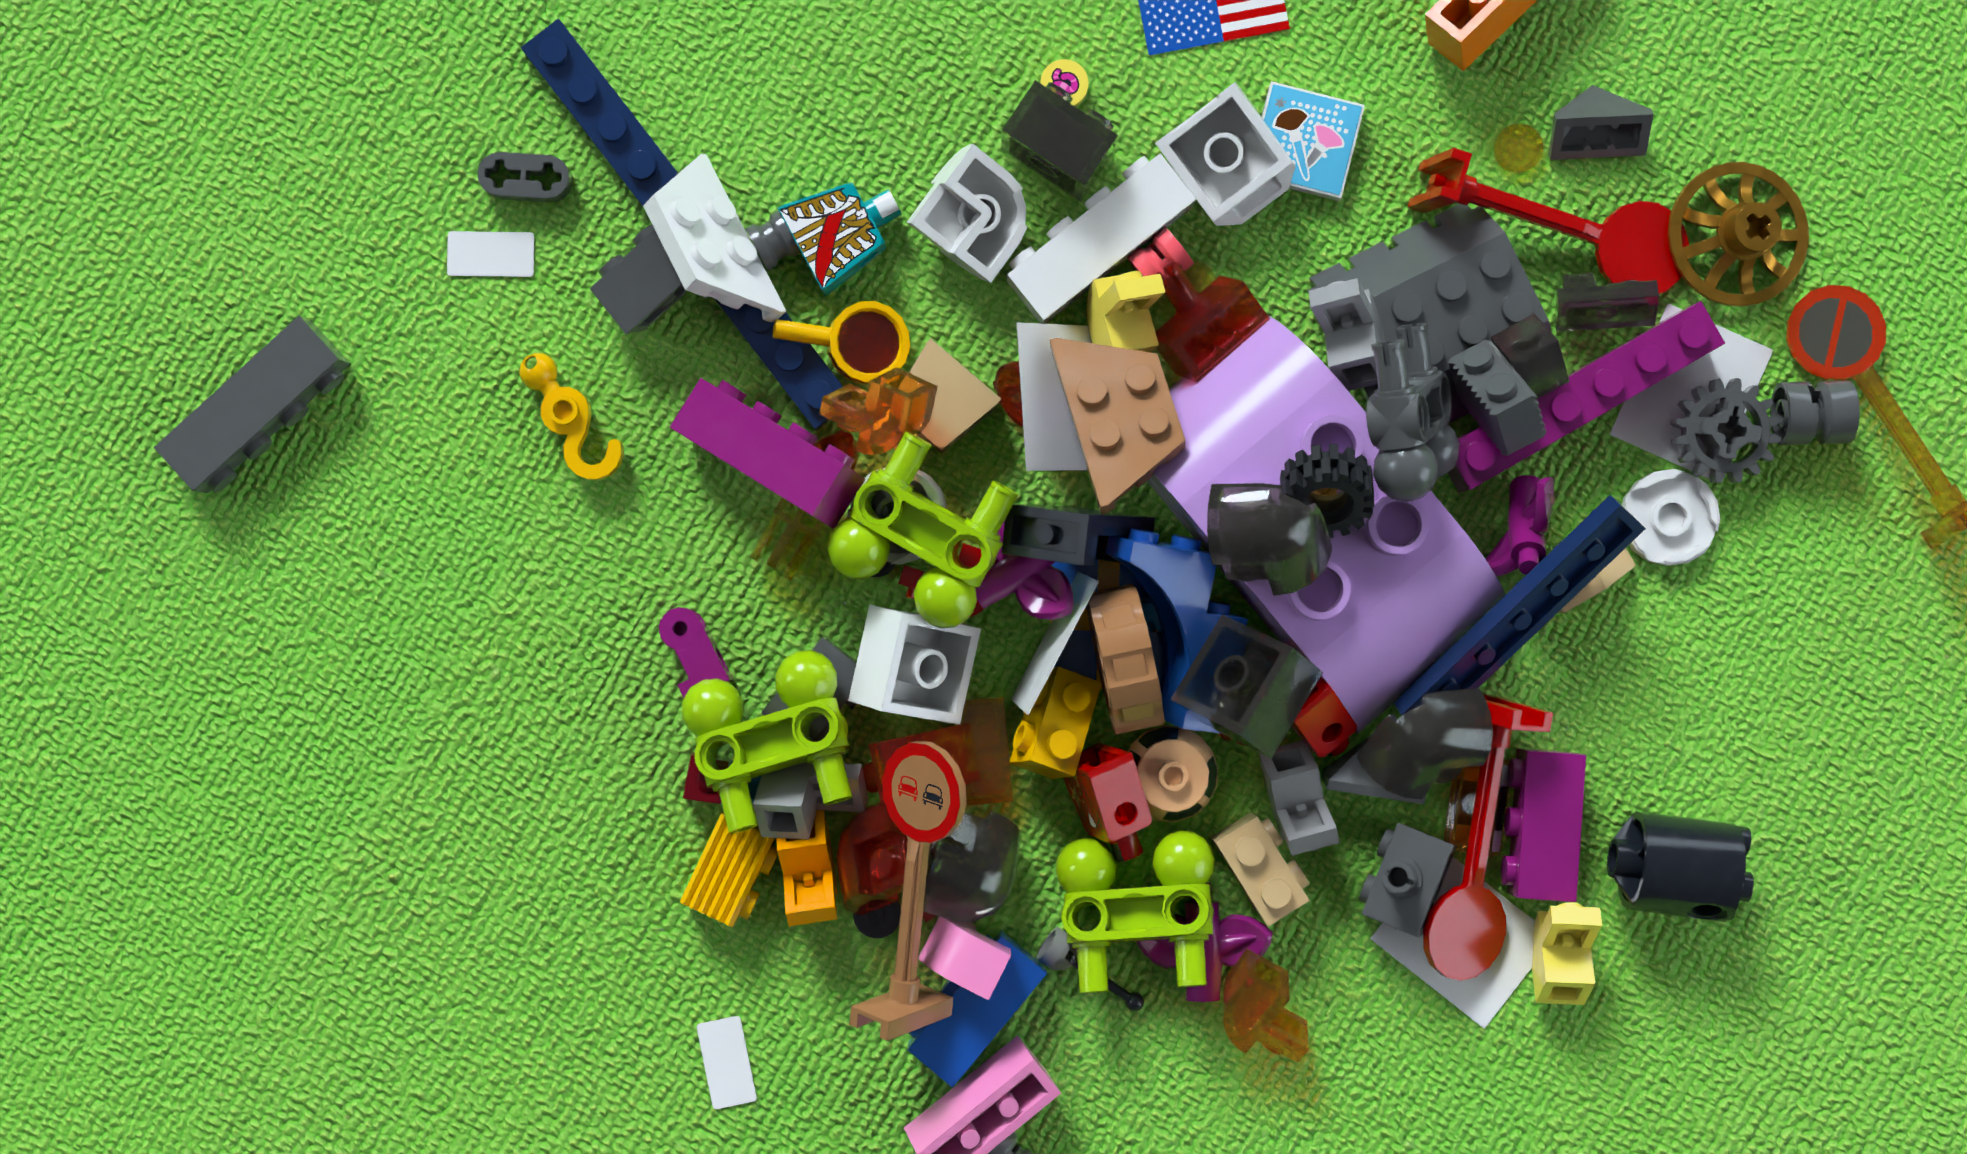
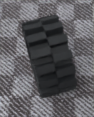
(1335, 471)

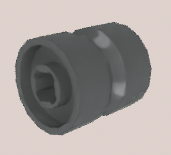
(1824, 412)

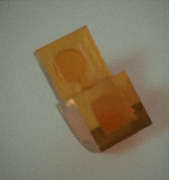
(883, 413)
(1255, 1008)

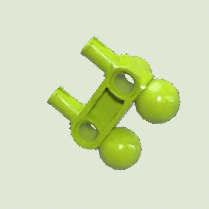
(861, 543)
(773, 741)
(1183, 867)

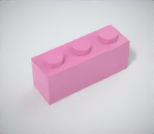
(985, 1105)

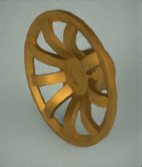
(1742, 232)

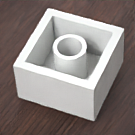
(913, 666)

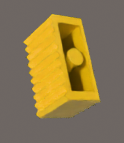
(728, 873)

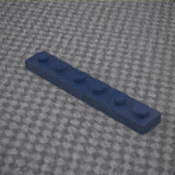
(1529, 604)

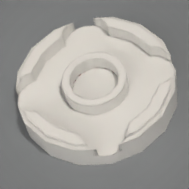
(1677, 516)

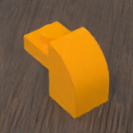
(809, 875)

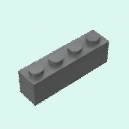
(253, 406)

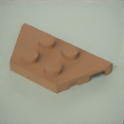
(1118, 413)

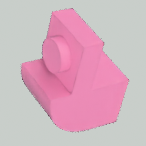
(965, 956)

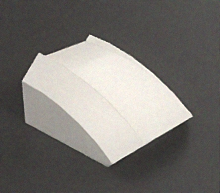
(1229, 158)

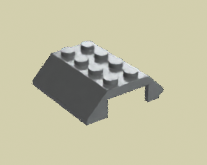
(1451, 277)

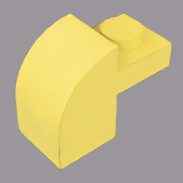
(1120, 310)
(1563, 953)

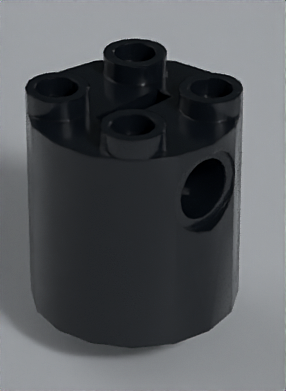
(1681, 866)

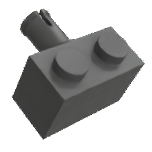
(1407, 878)

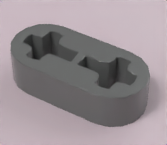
(525, 188)

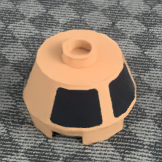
(1175, 772)

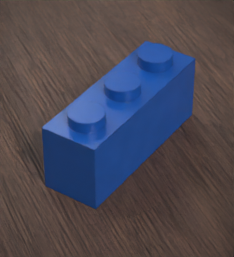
(958, 1040)

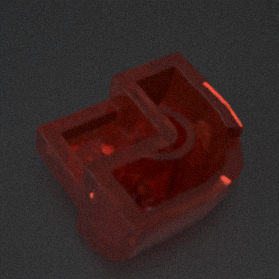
(871, 860)

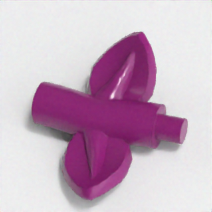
(1528, 520)
(1038, 586)
(1224, 947)

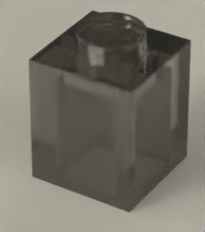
(1533, 354)

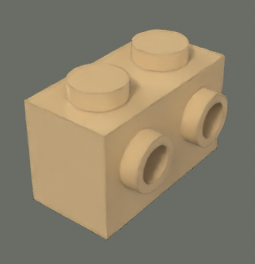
(1260, 869)

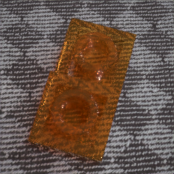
(991, 750)

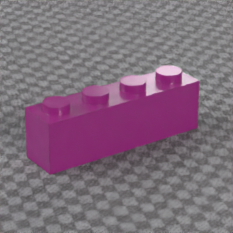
(768, 452)

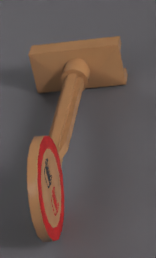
(926, 804)

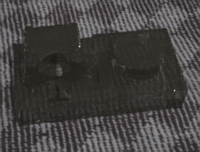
(1616, 305)

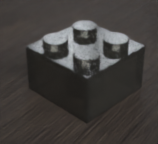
(1059, 139)
(1247, 685)

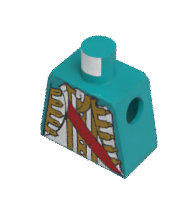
(839, 231)

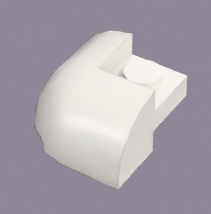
(973, 213)

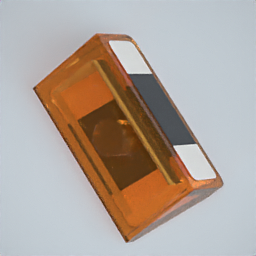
(1462, 805)

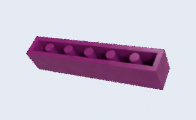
(1596, 390)

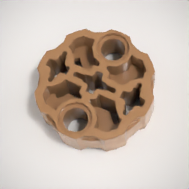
(1125, 659)

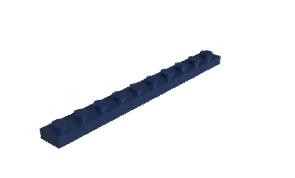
(645, 172)

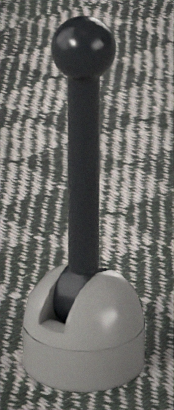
(1059, 955)

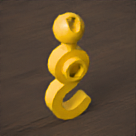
(568, 414)

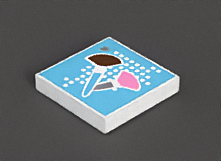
(1316, 135)

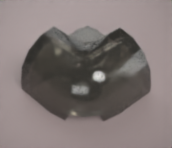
(1266, 536)
(1429, 743)
(972, 868)

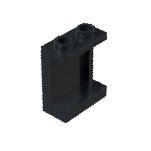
(1066, 532)

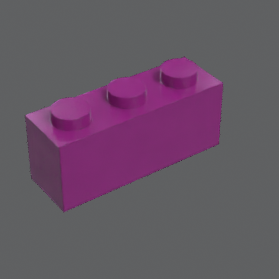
(1544, 824)

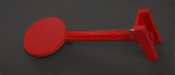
(1627, 244)
(1469, 921)

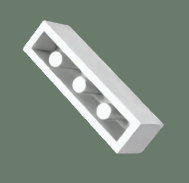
(1099, 238)

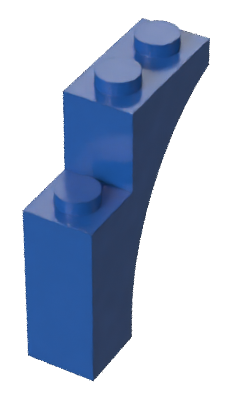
(1179, 585)

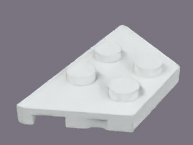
(710, 242)

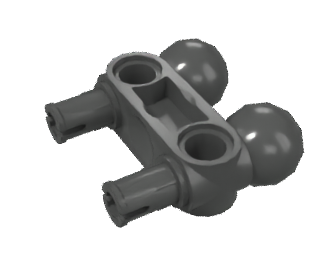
(1410, 417)

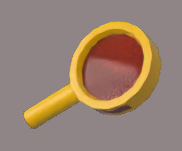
(860, 341)

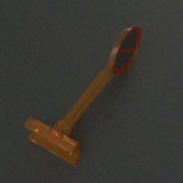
(1840, 337)

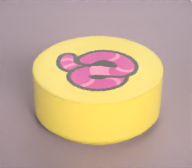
(1068, 76)

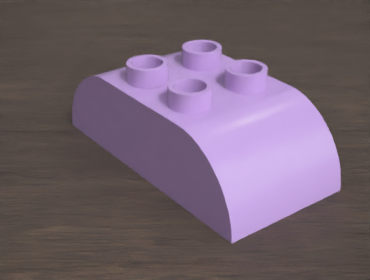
(1392, 588)

